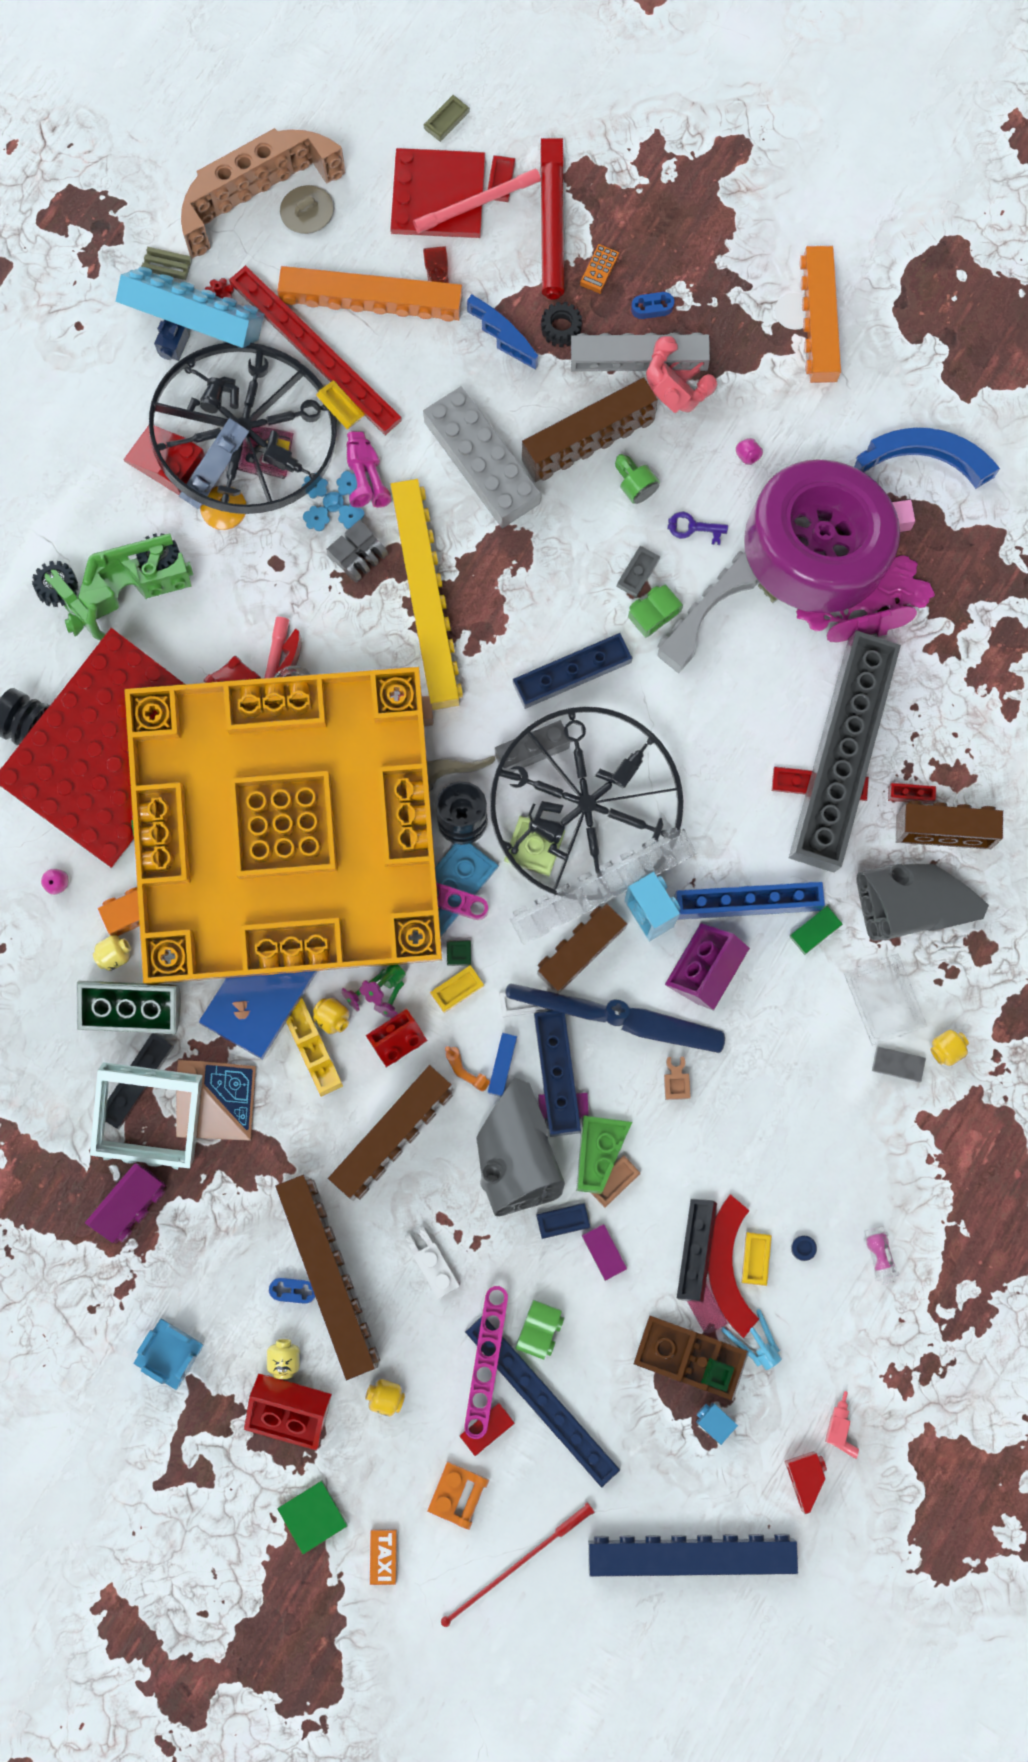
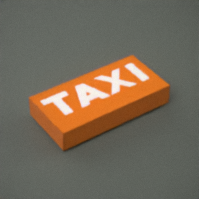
(383, 1557)

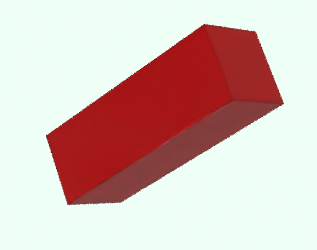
(909, 792)

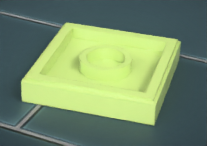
(532, 850)

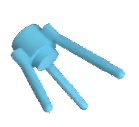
(767, 1354)

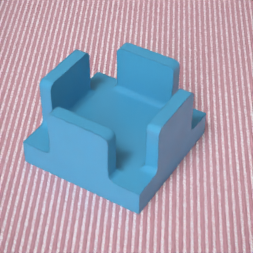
(167, 1354)

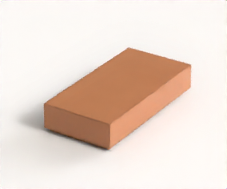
(620, 1177)

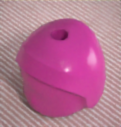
(749, 451)
(54, 881)

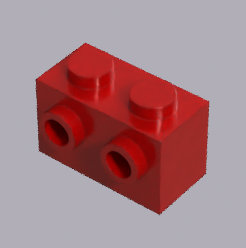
(396, 1038)

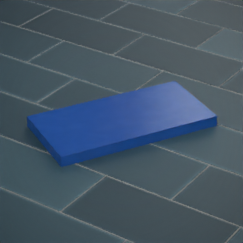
(270, 1006)

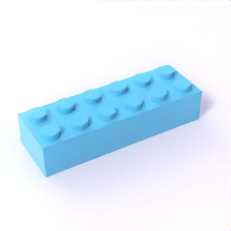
(190, 307)

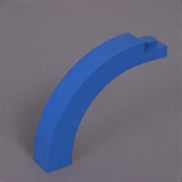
(934, 443)

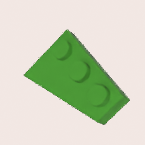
(598, 1151)

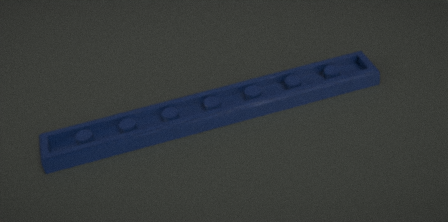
(548, 1407)

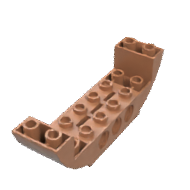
(251, 171)

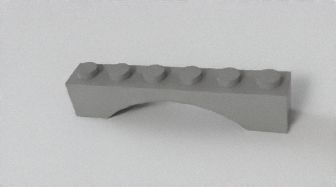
(681, 644)

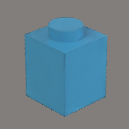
(715, 1422)

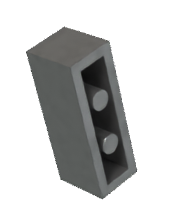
(528, 753)

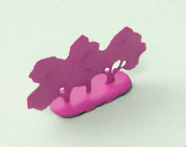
(896, 583)

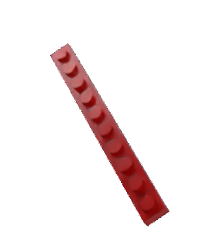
(315, 349)

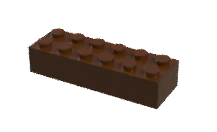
(589, 430)
(391, 1133)

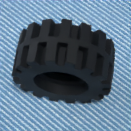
(561, 312)

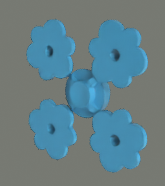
(333, 503)

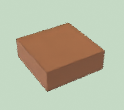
(428, 712)

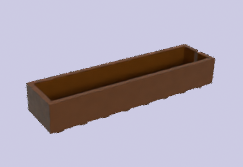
(327, 1276)

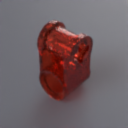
(436, 264)

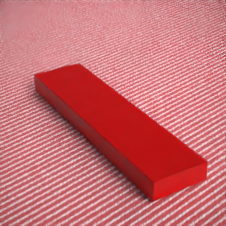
(797, 781)

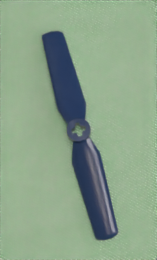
(634, 1020)

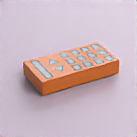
(599, 269)

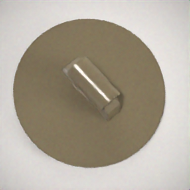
(306, 209)

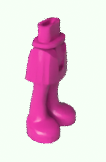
(362, 459)

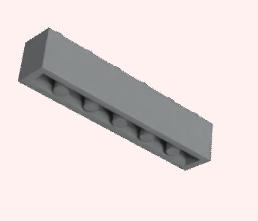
(635, 352)

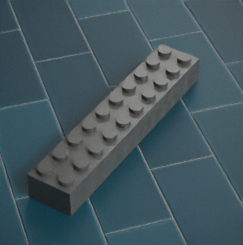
(844, 752)

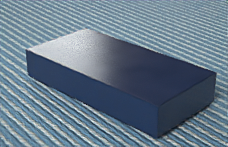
(563, 1221)

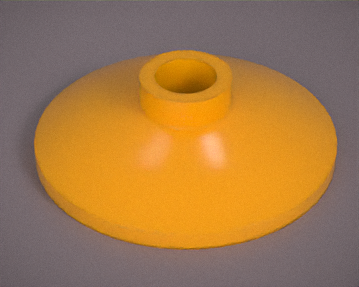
(220, 519)

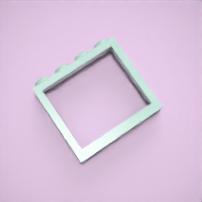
(152, 1078)

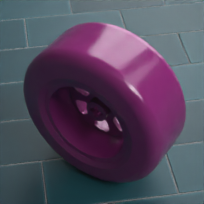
(844, 499)

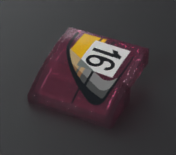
(246, 463)

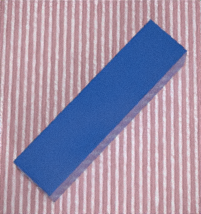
(502, 1064)

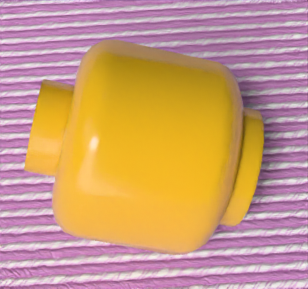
(331, 1015)
(949, 1047)
(385, 1397)

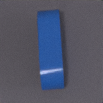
(652, 305)
(291, 1297)

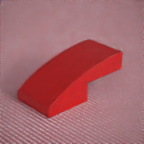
(292, 650)

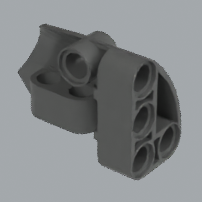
(915, 900)
(518, 1153)

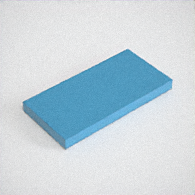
(464, 870)

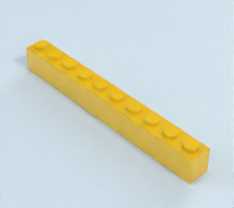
(424, 594)

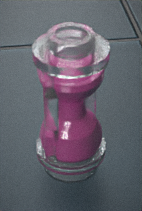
(882, 1259)

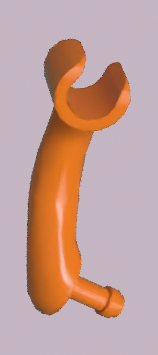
(454, 1058)

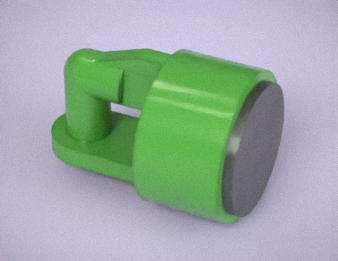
(637, 482)

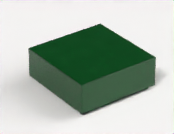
(459, 953)
(717, 1374)

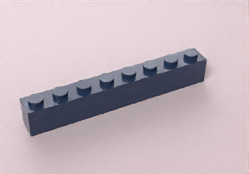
(692, 1556)

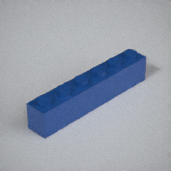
(750, 900)

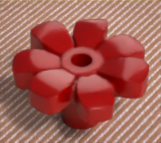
(220, 288)

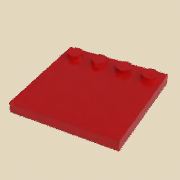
(432, 181)

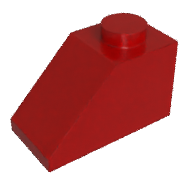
(807, 1478)

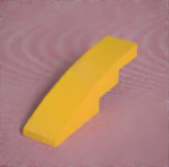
(313, 1050)

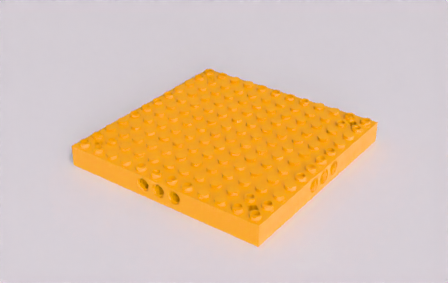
(282, 825)

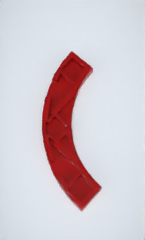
(721, 1267)

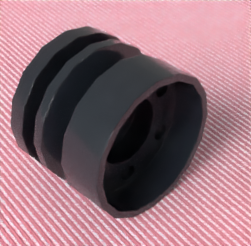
(18, 714)
(461, 801)

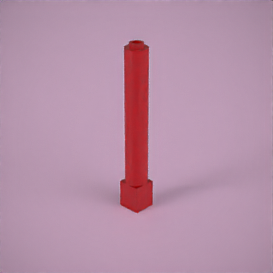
(552, 217)

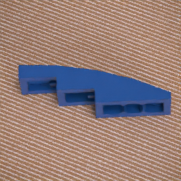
(507, 336)

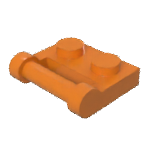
(449, 1493)

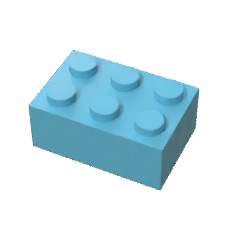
(652, 906)

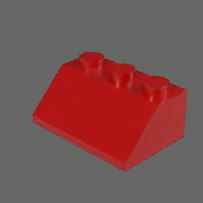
(287, 1411)

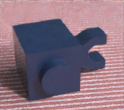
(171, 340)

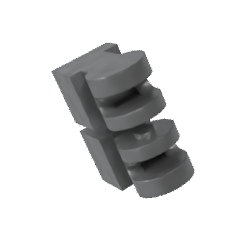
(357, 540)

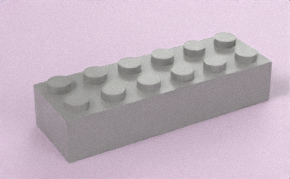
(481, 457)

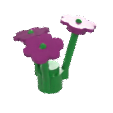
(389, 977)

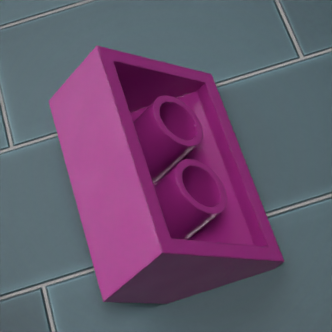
(707, 966)
(126, 1204)

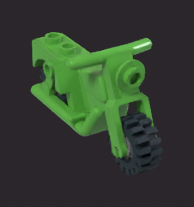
(107, 575)

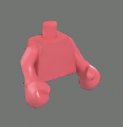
(671, 387)

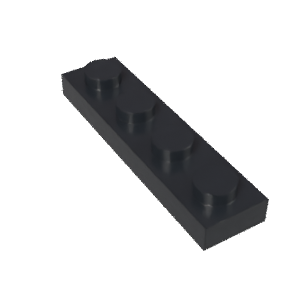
(127, 1095)
(696, 1250)

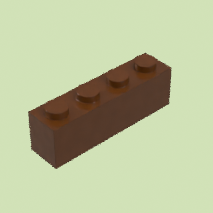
(582, 948)

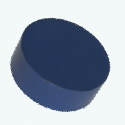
(803, 1248)

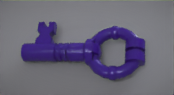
(716, 529)

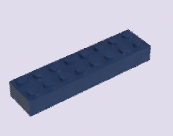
(572, 670)
(557, 1073)

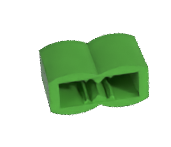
(654, 610)
(539, 1329)

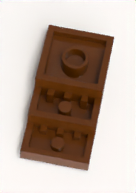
(685, 1354)

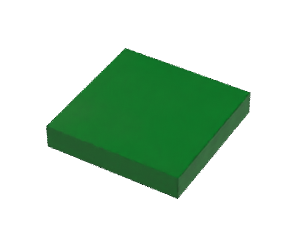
(312, 1517)

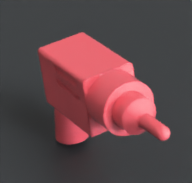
(839, 1428)

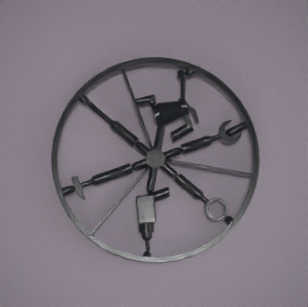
(212, 402)
(553, 830)

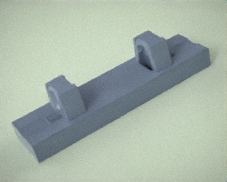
(216, 460)

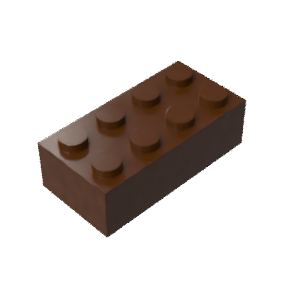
(949, 826)

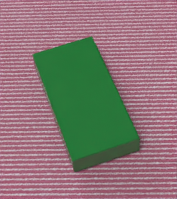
(816, 930)

